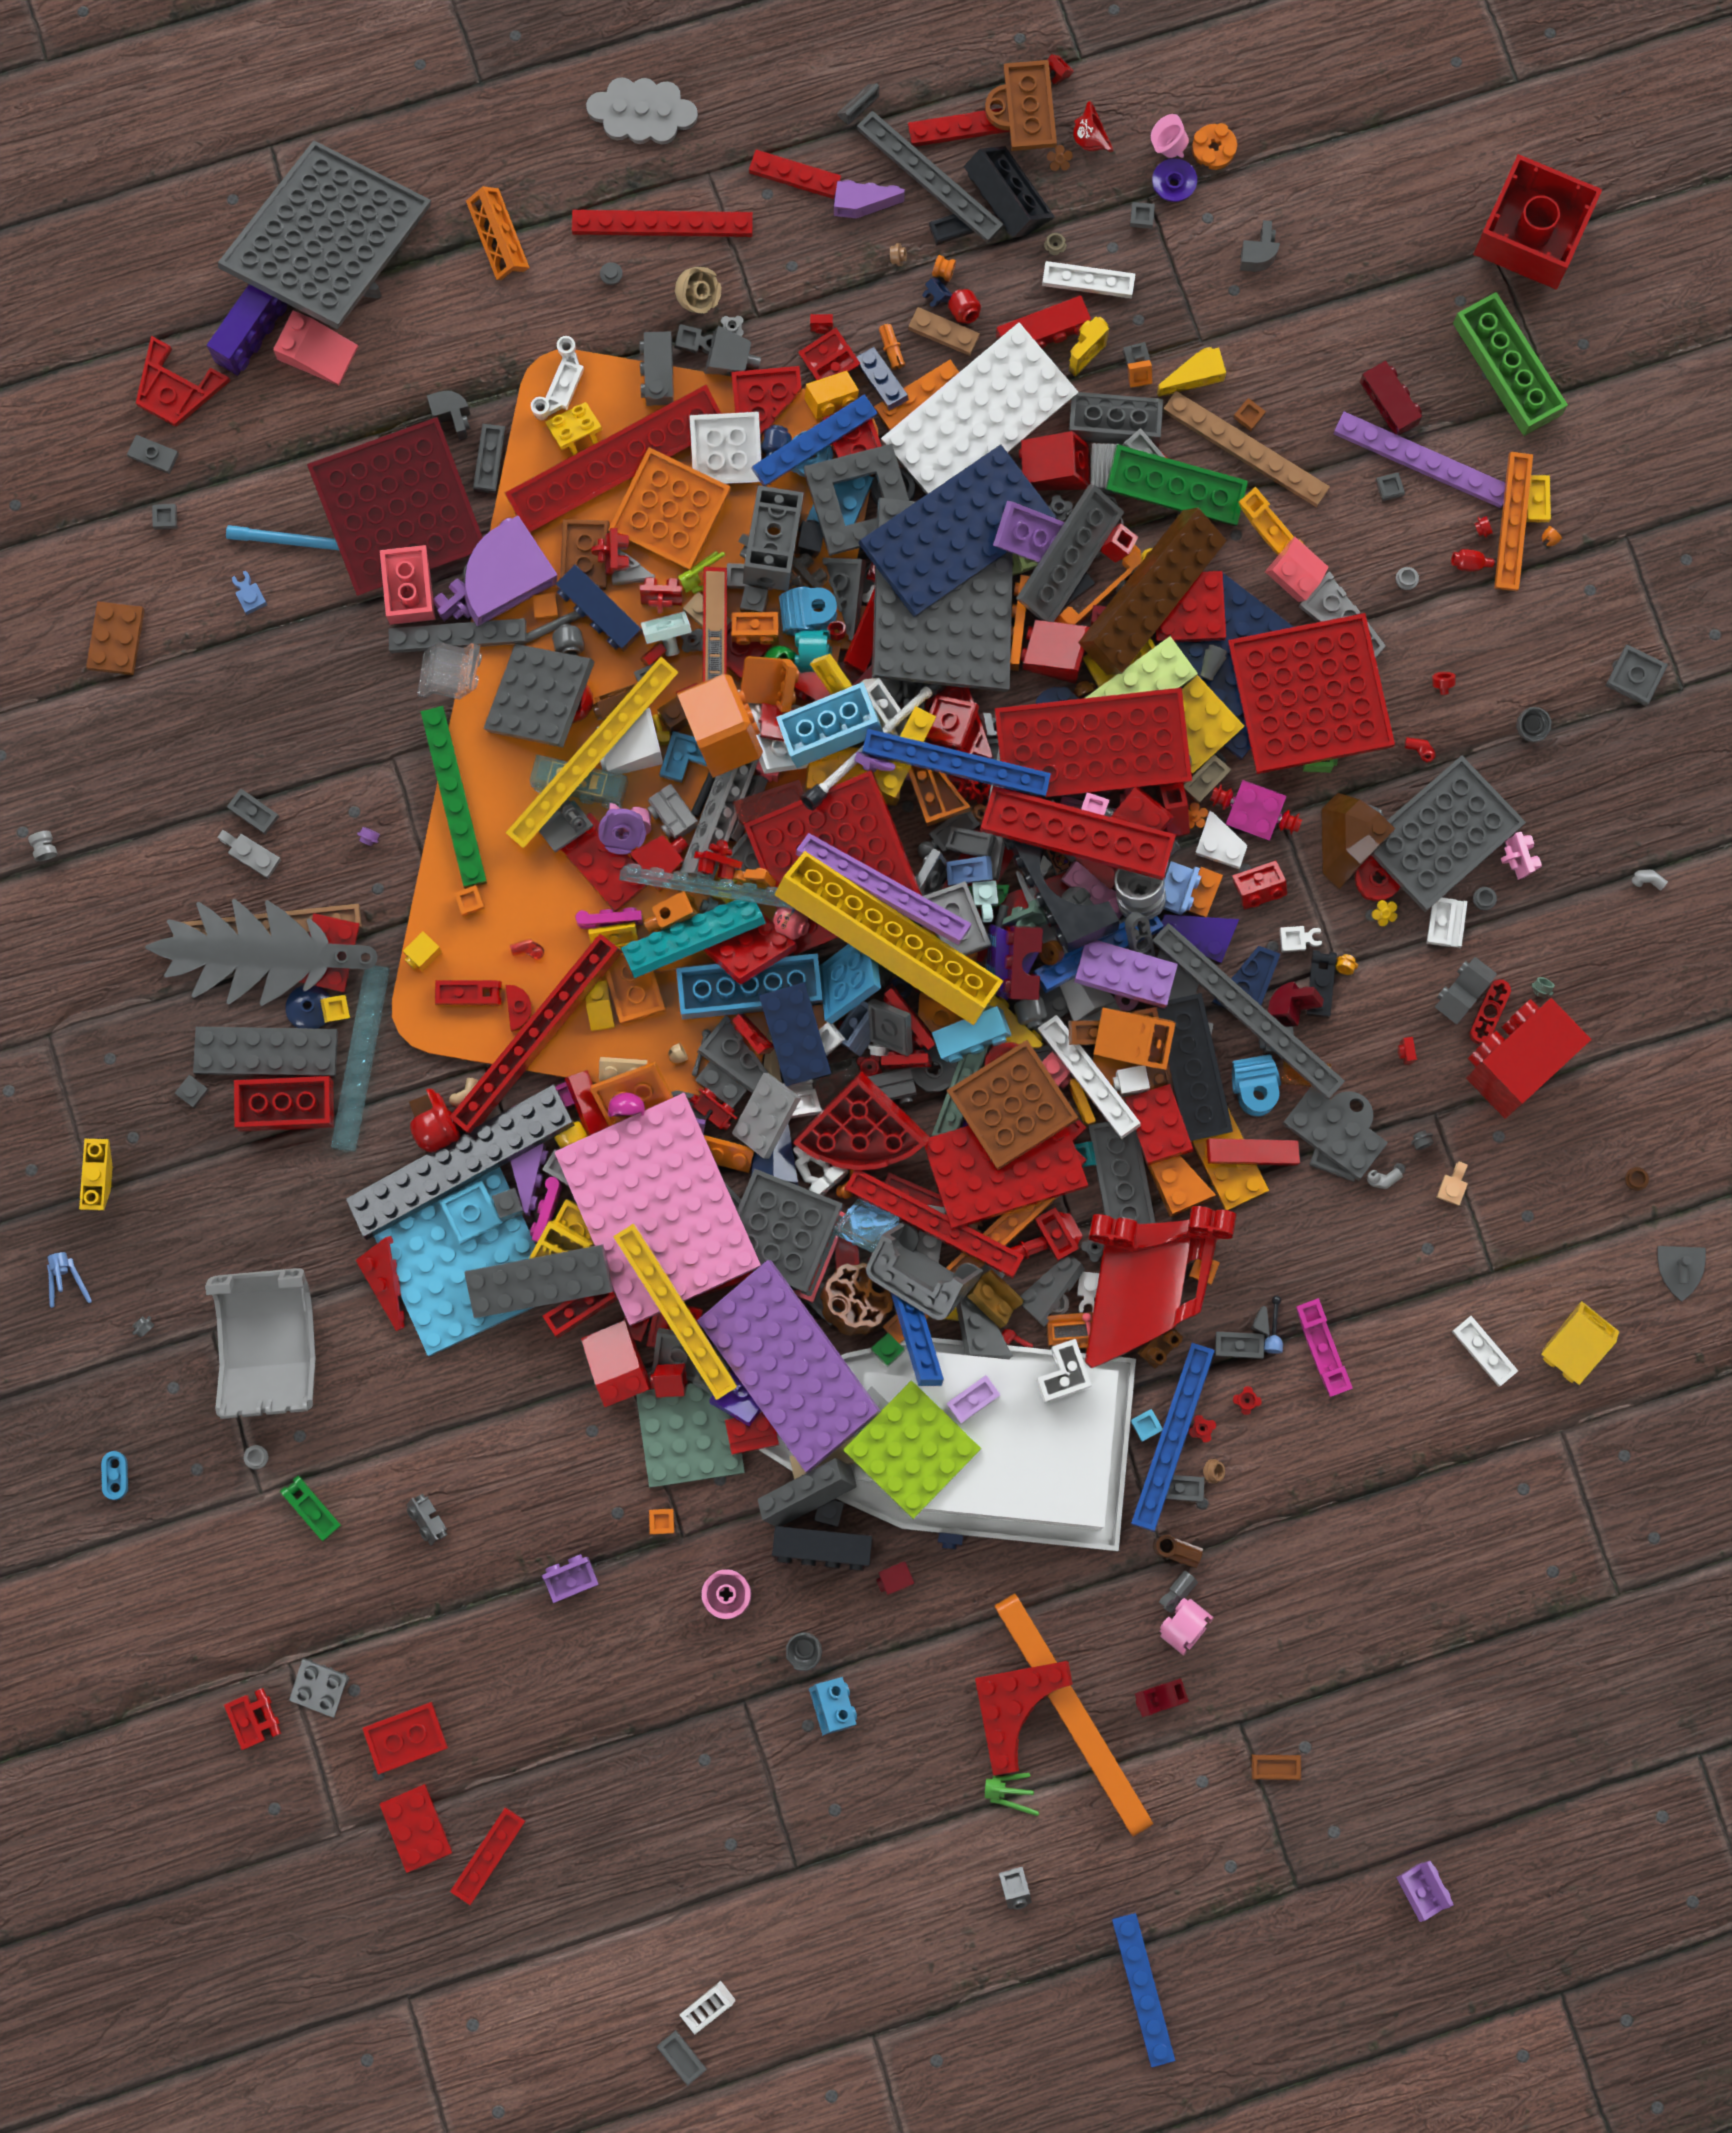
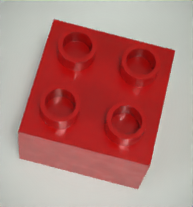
(1537, 221)
(1536, 1049)

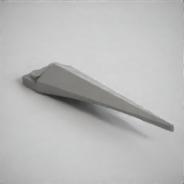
(1081, 1000)

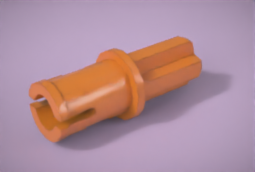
(891, 346)

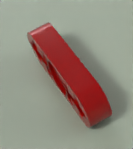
(1499, 1008)

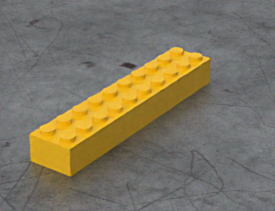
(888, 937)

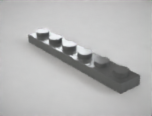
(458, 634)

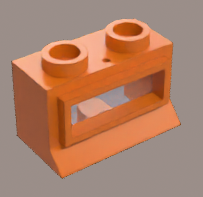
(1066, 1328)

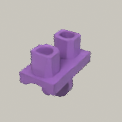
(455, 605)

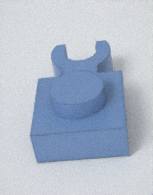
(249, 595)

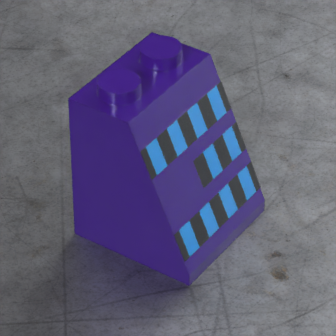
(997, 953)

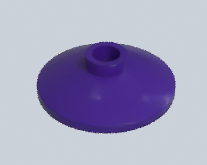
(1177, 171)

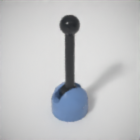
(1273, 1343)

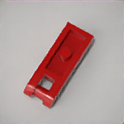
(467, 992)

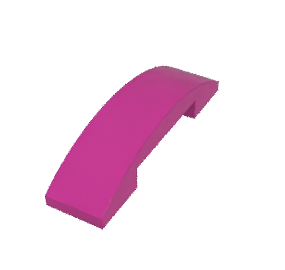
(1323, 1347)

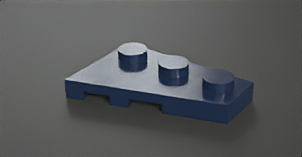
(1256, 974)

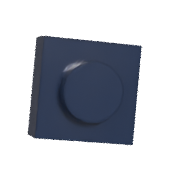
(950, 1540)

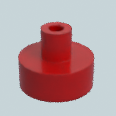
(1444, 681)

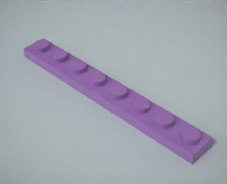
(1421, 459)
(888, 891)

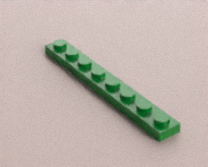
(453, 797)

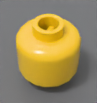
(571, 1135)

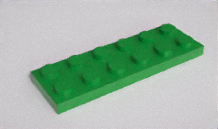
(1175, 484)

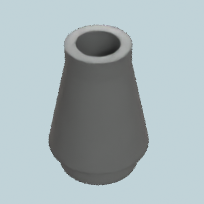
(1212, 661)

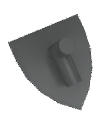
(1681, 1268)

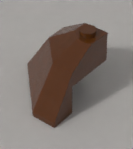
(1349, 836)

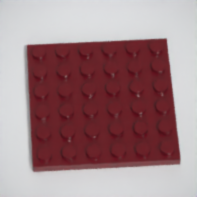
(393, 497)

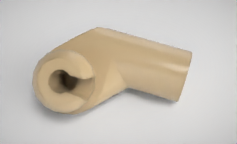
(456, 1099)

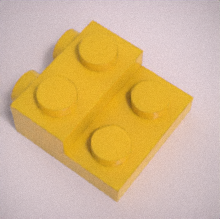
(1091, 341)

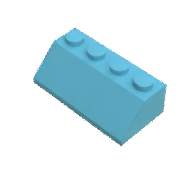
(828, 725)

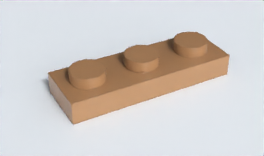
(943, 331)

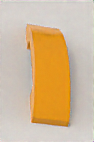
(1265, 521)

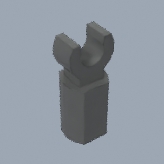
(1178, 1591)

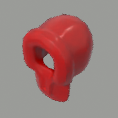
(435, 1127)

